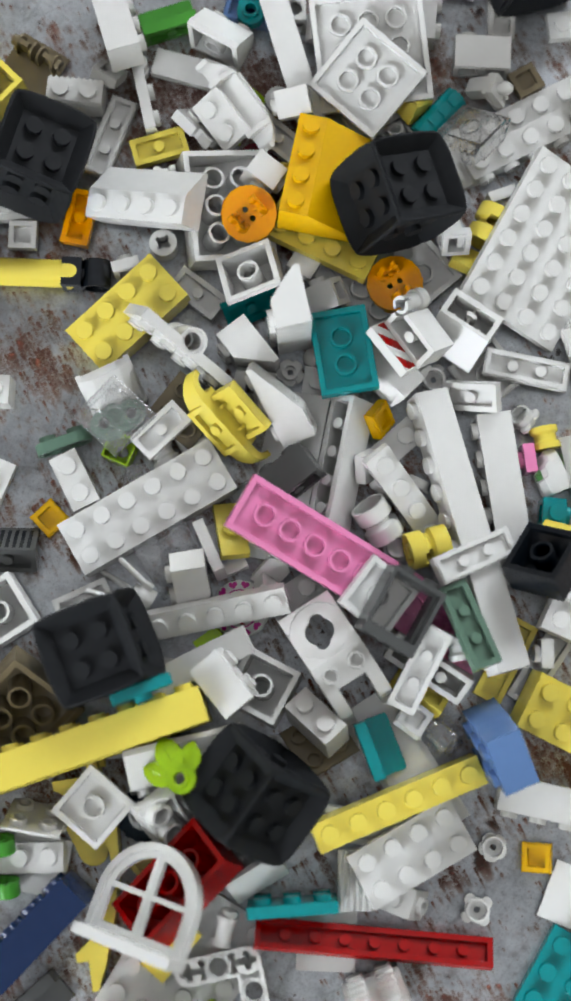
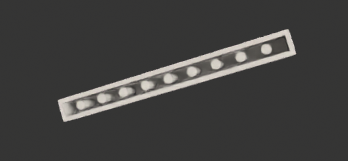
(464, 517)

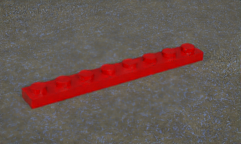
(374, 943)

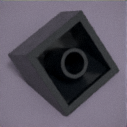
(541, 562)

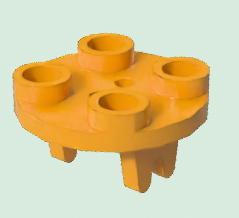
(239, 223)
(387, 273)

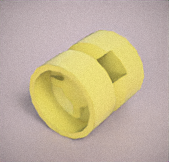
(486, 218)
(421, 547)

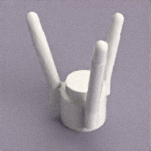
(144, 591)

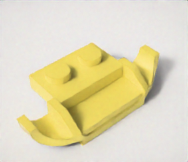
(226, 418)

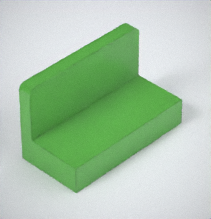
(166, 22)

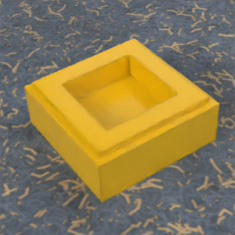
(379, 419)
(48, 517)
(537, 857)

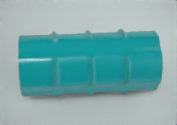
(439, 111)

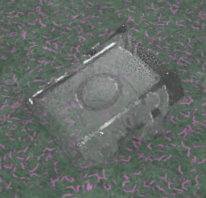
(474, 133)

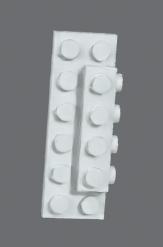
(534, 123)

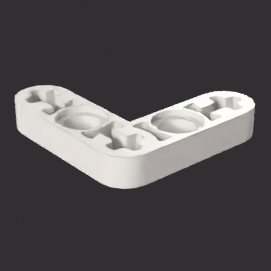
(244, 975)

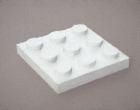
(367, 78)

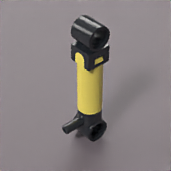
(70, 273)

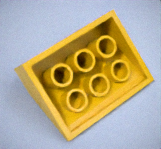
(307, 195)

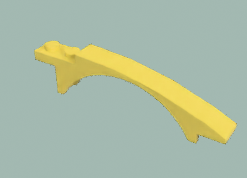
(95, 953)

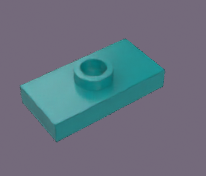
(141, 691)

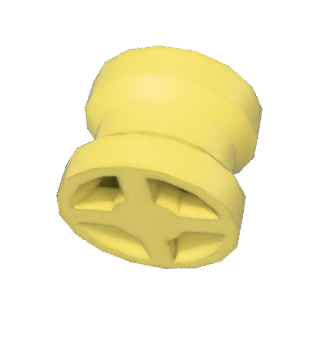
(545, 437)

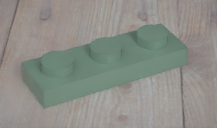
(469, 626)

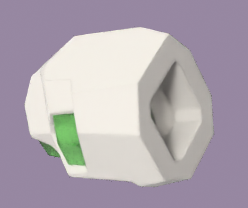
(551, 474)

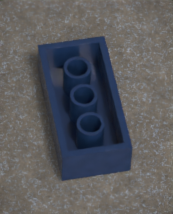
(41, 924)

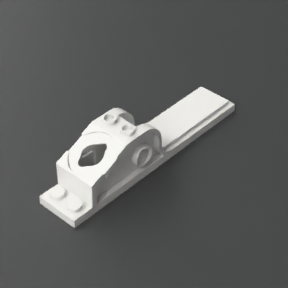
(343, 662)

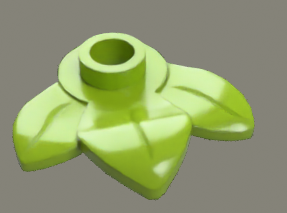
(172, 761)

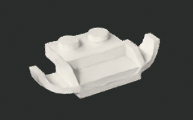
(233, 108)

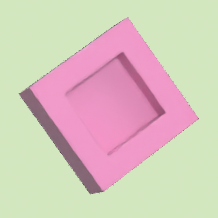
(527, 459)

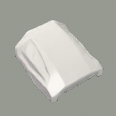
(121, 368)
(391, 385)
(162, 813)

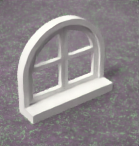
(133, 942)

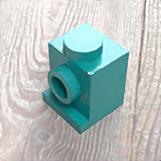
(553, 509)

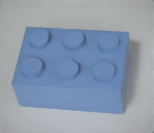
(499, 747)

